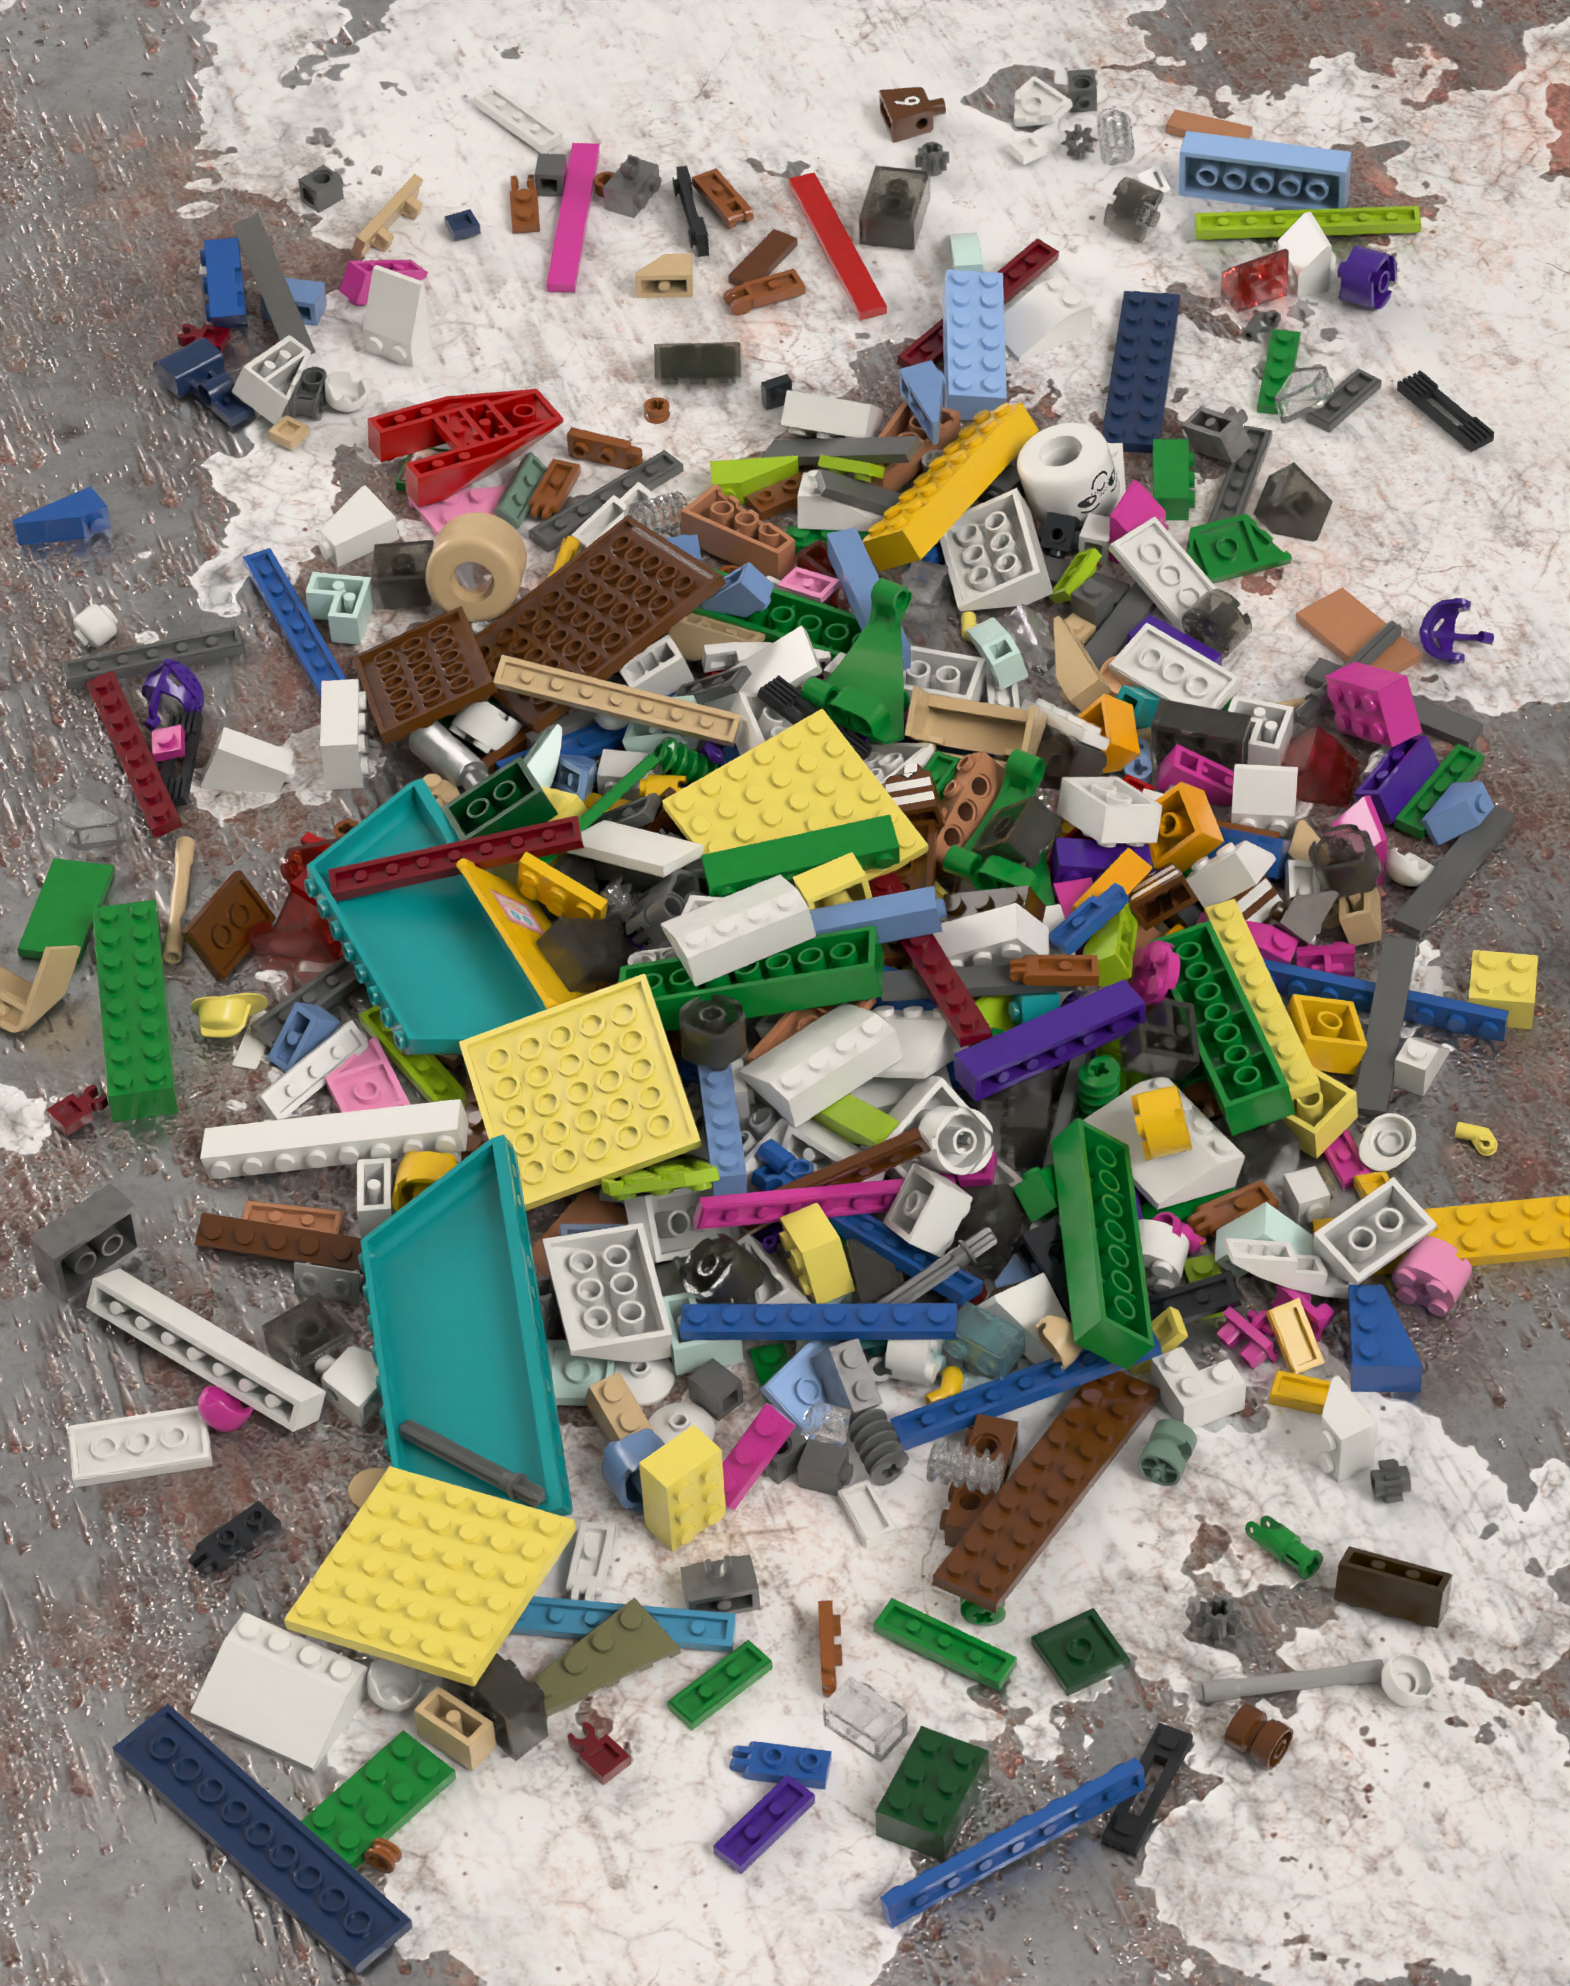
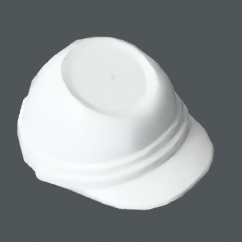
(1387, 1142)

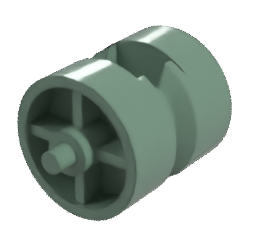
(1167, 1452)

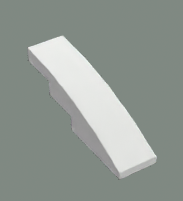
(728, 655)
(1280, 1265)

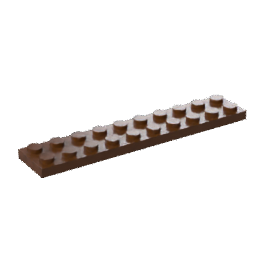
(1045, 1489)

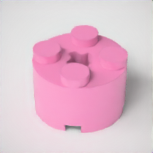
(1431, 1275)

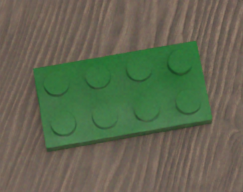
(379, 1798)

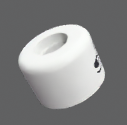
(1068, 472)

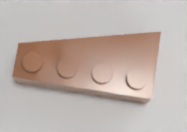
(905, 424)
(738, 534)

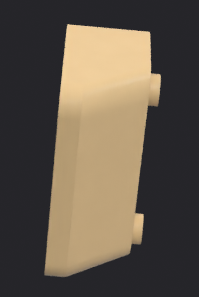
(973, 724)
(26, 1002)

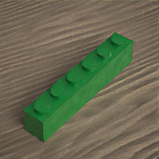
(741, 867)

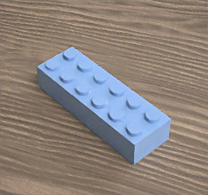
(1263, 172)
(973, 342)

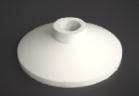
(652, 1383)
(667, 1420)

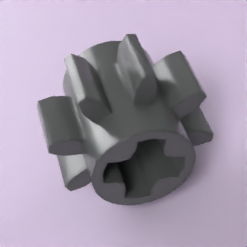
(1075, 135)
(932, 158)
(1390, 1481)
(1218, 1618)

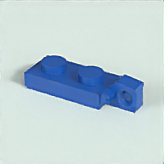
(1088, 919)

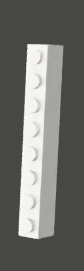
(333, 1139)
(206, 1349)

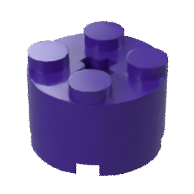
(1367, 277)

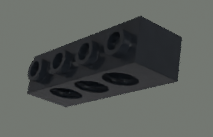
(1034, 1252)

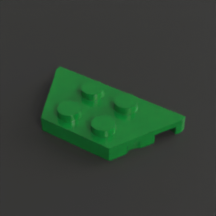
(1233, 548)

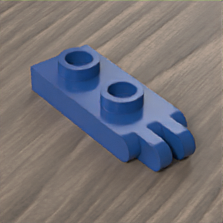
(774, 1761)

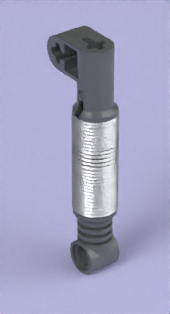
(447, 756)

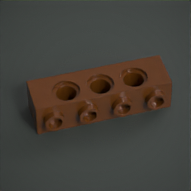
(966, 1506)

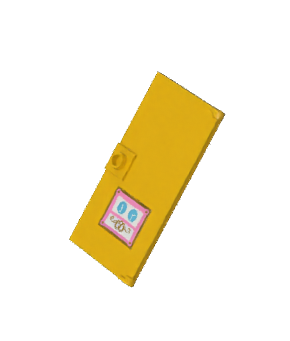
(520, 925)

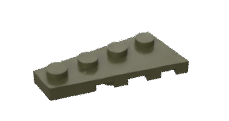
(610, 1652)

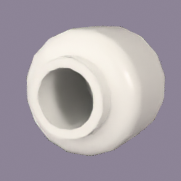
(95, 625)

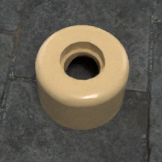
(487, 542)

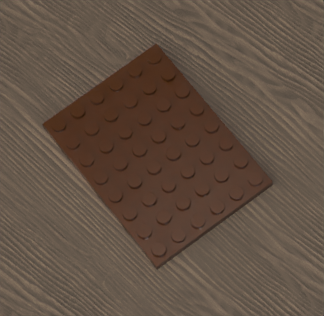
(597, 612)

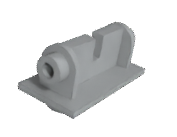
(328, 1281)

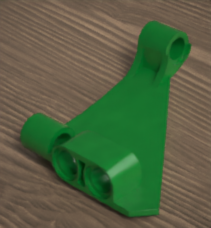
(868, 683)
(1020, 782)

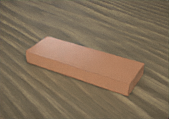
(1184, 121)
(295, 1216)

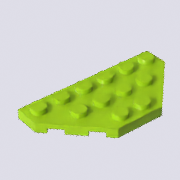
(663, 1179)

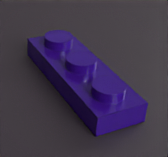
(764, 1824)

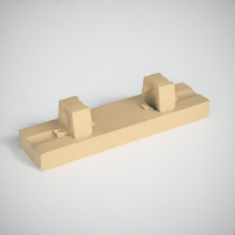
(377, 232)

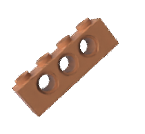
(986, 778)

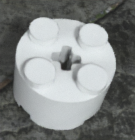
(484, 726)
(957, 1140)
(1162, 1254)
(915, 1360)

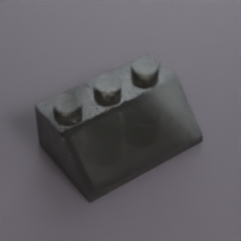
(698, 362)

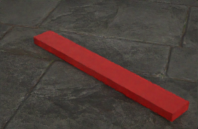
(837, 246)

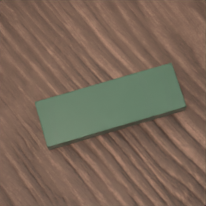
(515, 499)

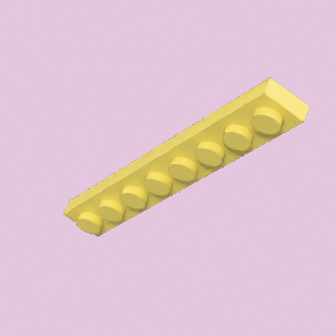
(1263, 997)

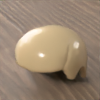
(1058, 1338)

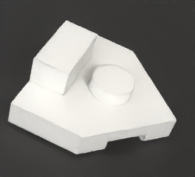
(1039, 104)

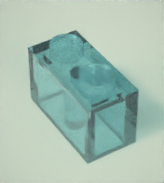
(986, 1341)

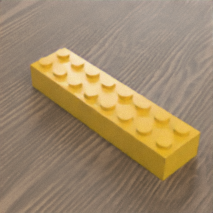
(949, 486)

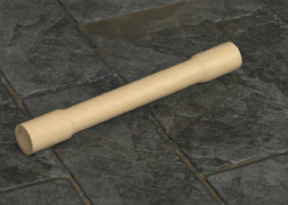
(183, 861)

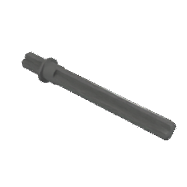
(1317, 702)
(965, 1252)
(514, 1484)

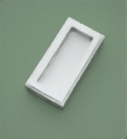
(868, 1514)

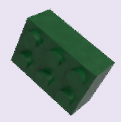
(500, 803)
(932, 1793)

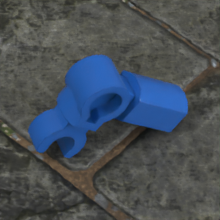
(782, 1163)

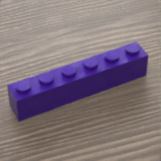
(1049, 1040)

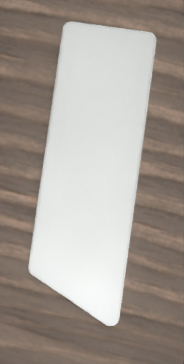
(251, 1048)

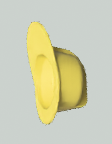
(227, 1014)

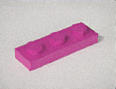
(754, 1453)

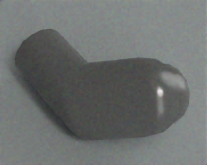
(1261, 322)

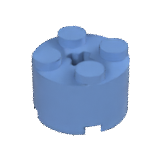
(622, 1468)

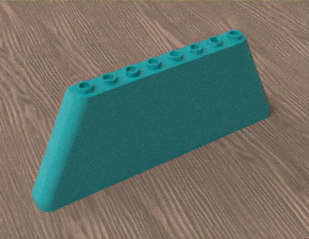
(425, 946)
(465, 1328)

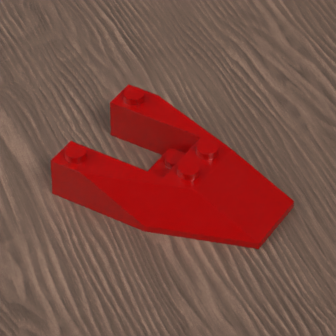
(479, 429)

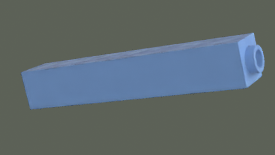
(857, 578)
(895, 915)

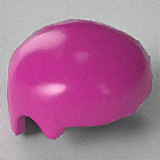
(222, 1410)

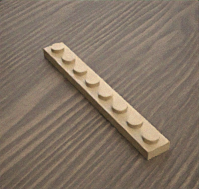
(617, 700)

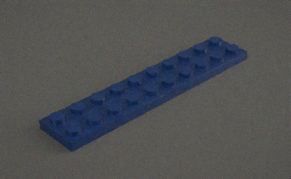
(263, 1838)

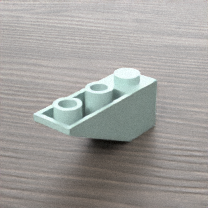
(999, 651)

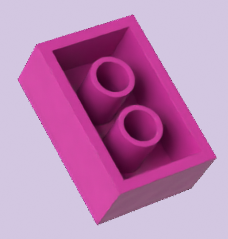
(1373, 704)

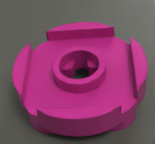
(1155, 971)

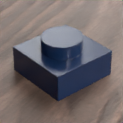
(462, 225)

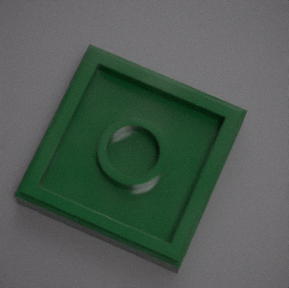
(1080, 1651)

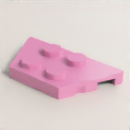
(466, 501)
(366, 1082)

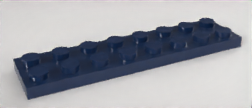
(1141, 370)

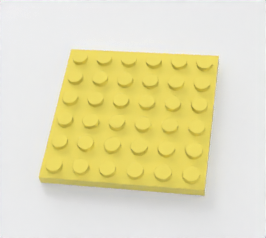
(786, 788)
(583, 1091)
(431, 1575)

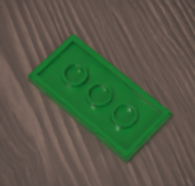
(65, 907)

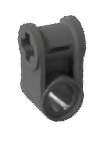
(309, 394)

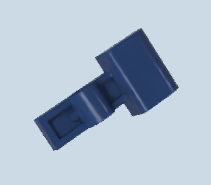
(202, 371)

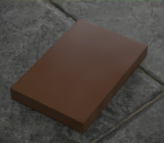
(223, 924)

